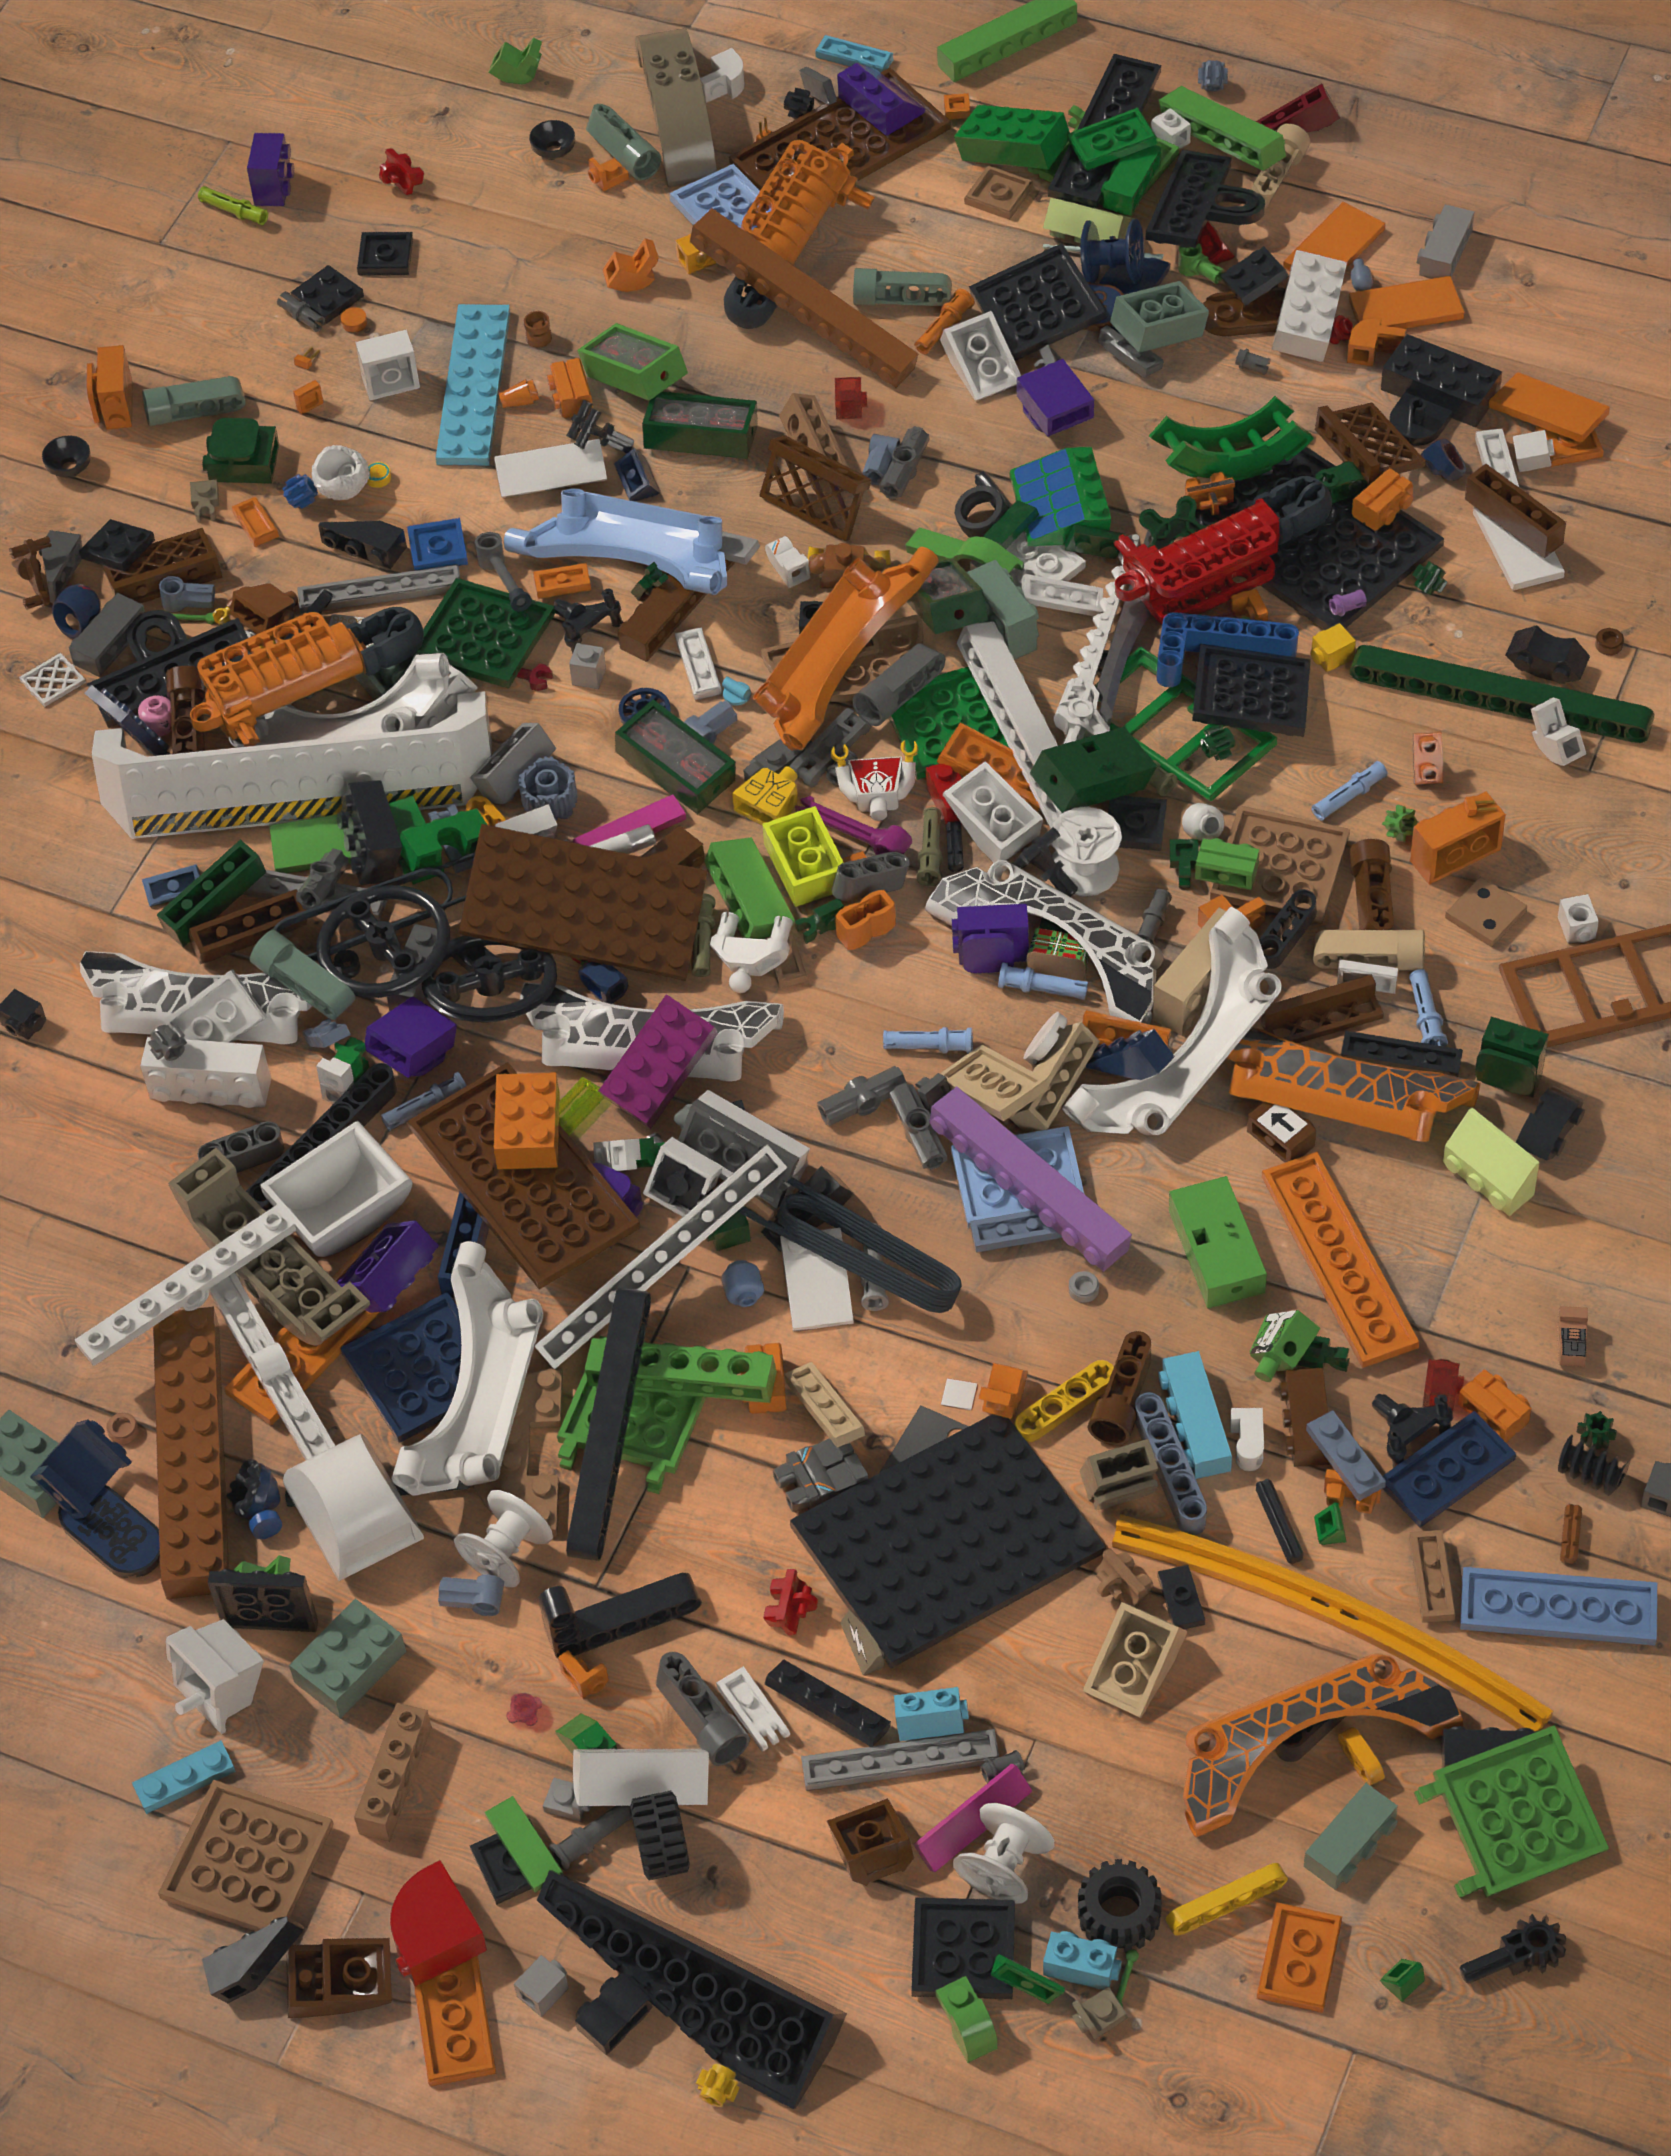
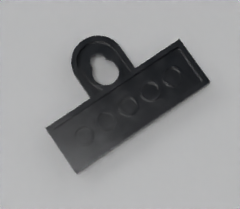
(1193, 197)
(148, 674)

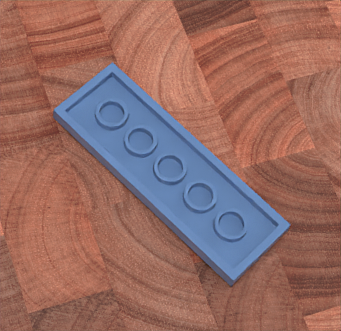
(1559, 1606)

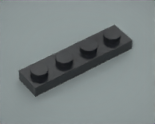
(1401, 1053)
(827, 1703)

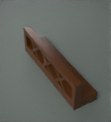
(1319, 1005)

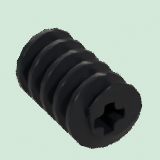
(1591, 1466)

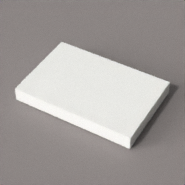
(219, 1012)

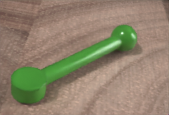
(208, 617)
(1131, 1956)

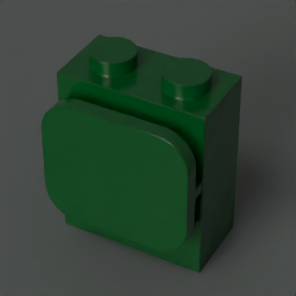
(241, 451)
(1511, 1057)

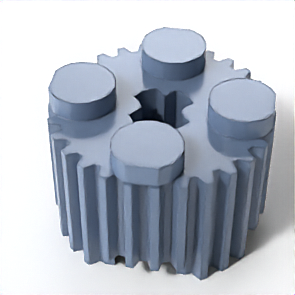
(549, 784)

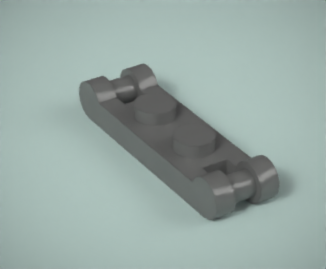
(819, 751)

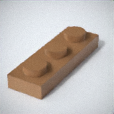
(1432, 1576)

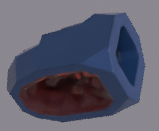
(1444, 460)

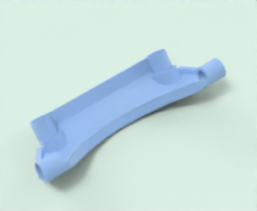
(630, 531)

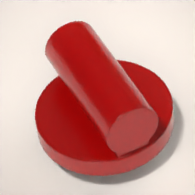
(1341, 330)

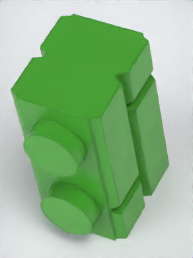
(1227, 863)

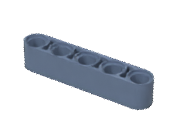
(1175, 1475)

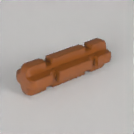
(1571, 1534)

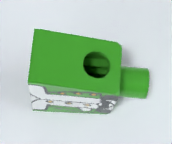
(1282, 1342)

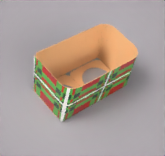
(1057, 955)

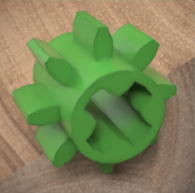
(1400, 822)

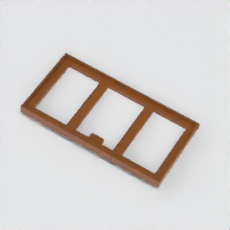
(1624, 1015)

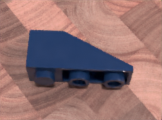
(1135, 1057)

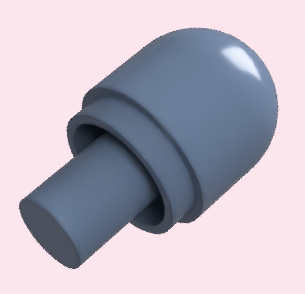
(1361, 276)

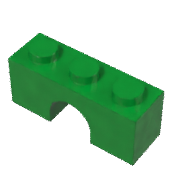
(423, 843)

